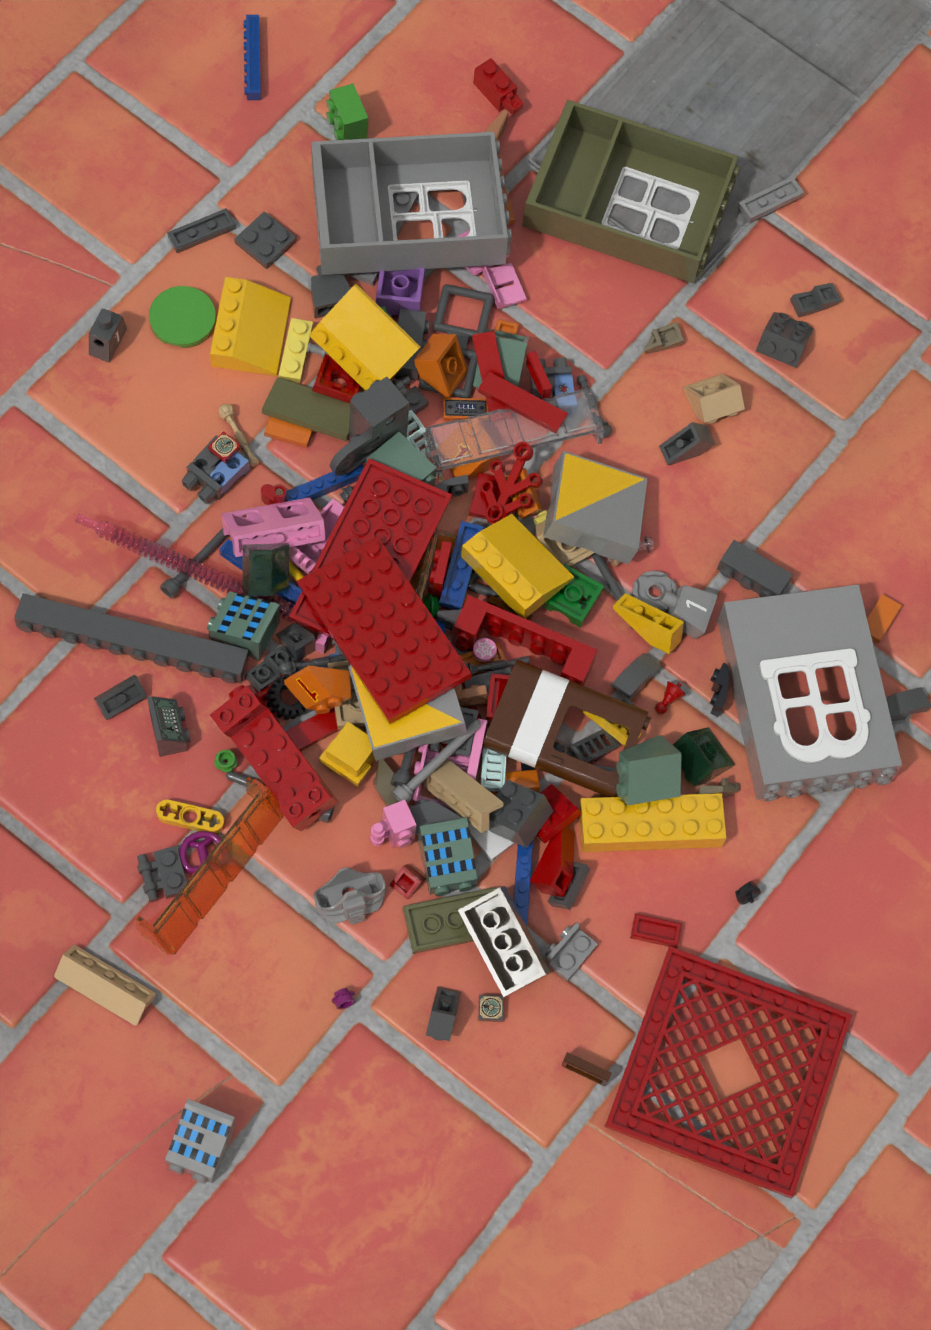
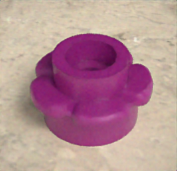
(343, 998)

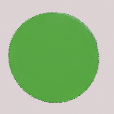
(182, 316)

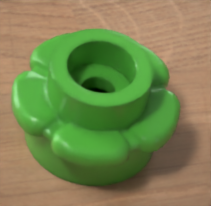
(228, 755)

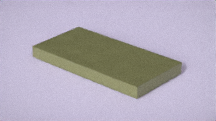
(308, 409)
(438, 922)

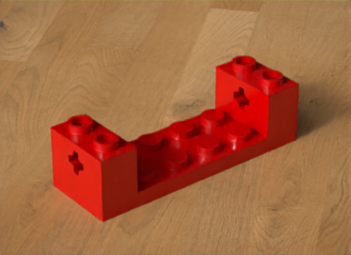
(481, 616)
(275, 758)

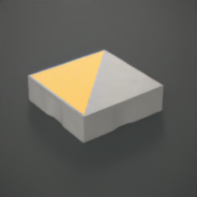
(595, 507)
(428, 724)

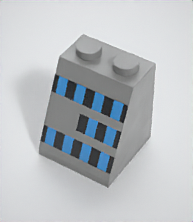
(200, 1141)

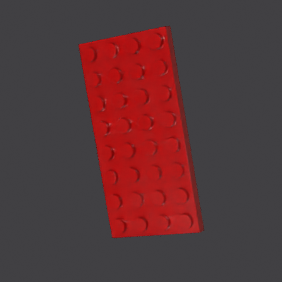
(386, 506)
(384, 630)

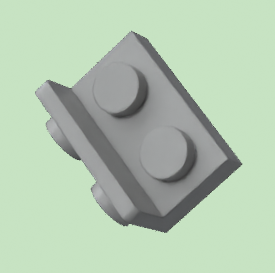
(569, 952)

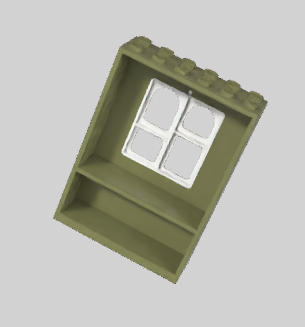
(583, 178)

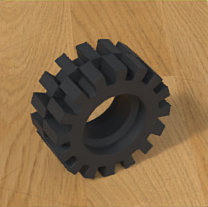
(278, 705)

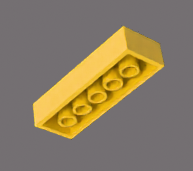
(652, 825)

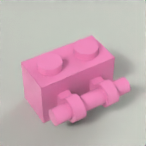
(396, 825)

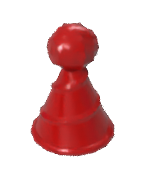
(671, 694)

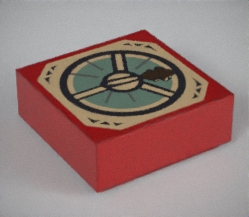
(224, 447)

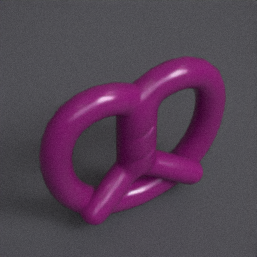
(201, 847)

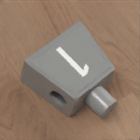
(690, 606)

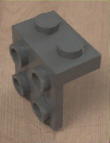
(784, 339)

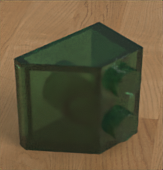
(265, 569)
(702, 756)

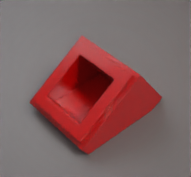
(407, 881)

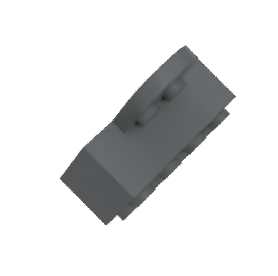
(373, 420)

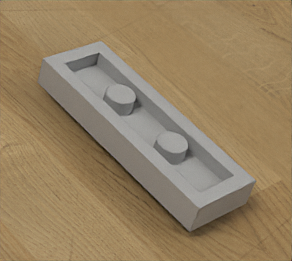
(770, 199)

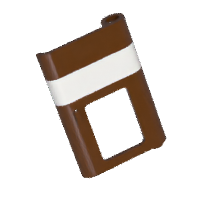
(533, 714)

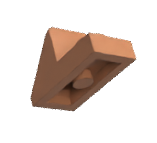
(471, 696)

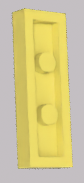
(295, 350)

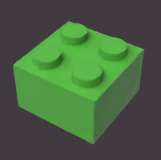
(347, 113)

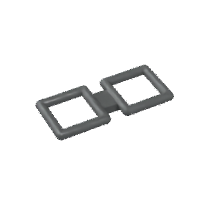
(462, 333)

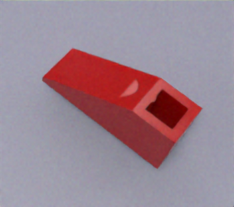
(556, 865)

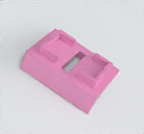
(501, 276)

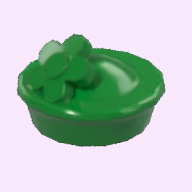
(432, 604)

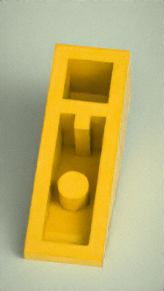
(650, 623)

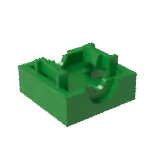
(568, 602)

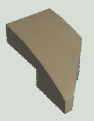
(664, 338)
(383, 783)
(727, 789)

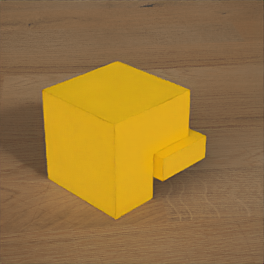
(349, 754)

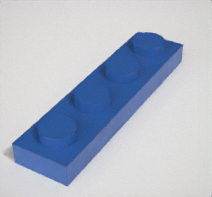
(458, 571)

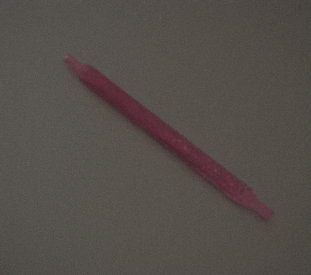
(102, 529)

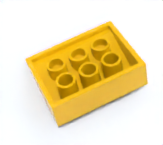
(249, 328)
(364, 339)
(515, 565)

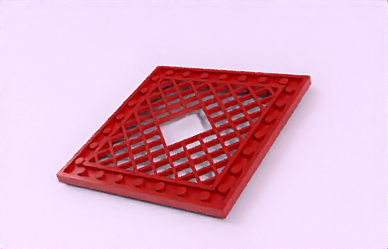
(831, 1022)

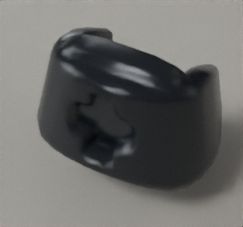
(747, 893)

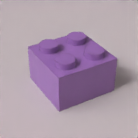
(400, 290)

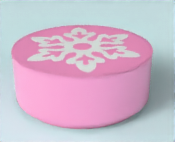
(484, 650)

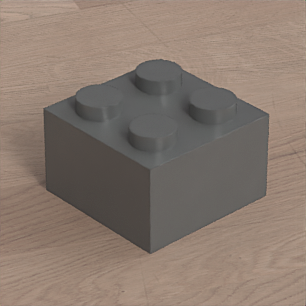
(521, 815)

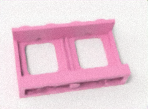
(274, 525)
(468, 765)

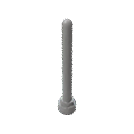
(406, 791)

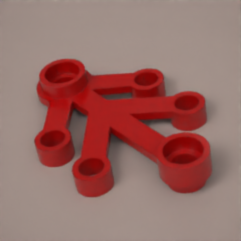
(510, 487)

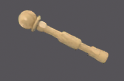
(227, 414)

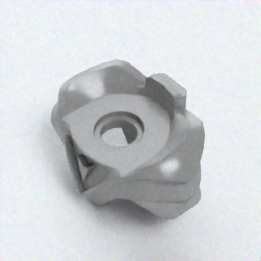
(355, 904)

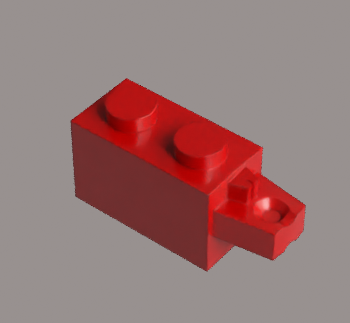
(497, 87)

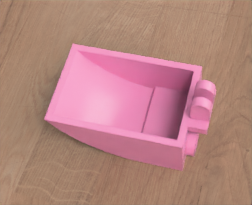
(306, 555)

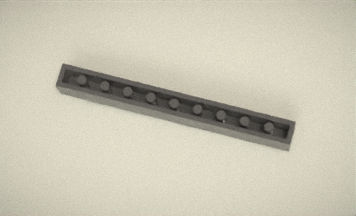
(131, 638)

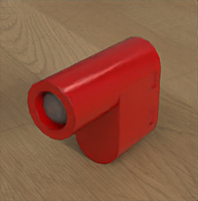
(273, 495)

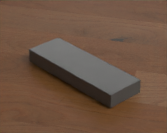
(201, 230)

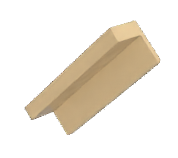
(463, 794)
(104, 984)

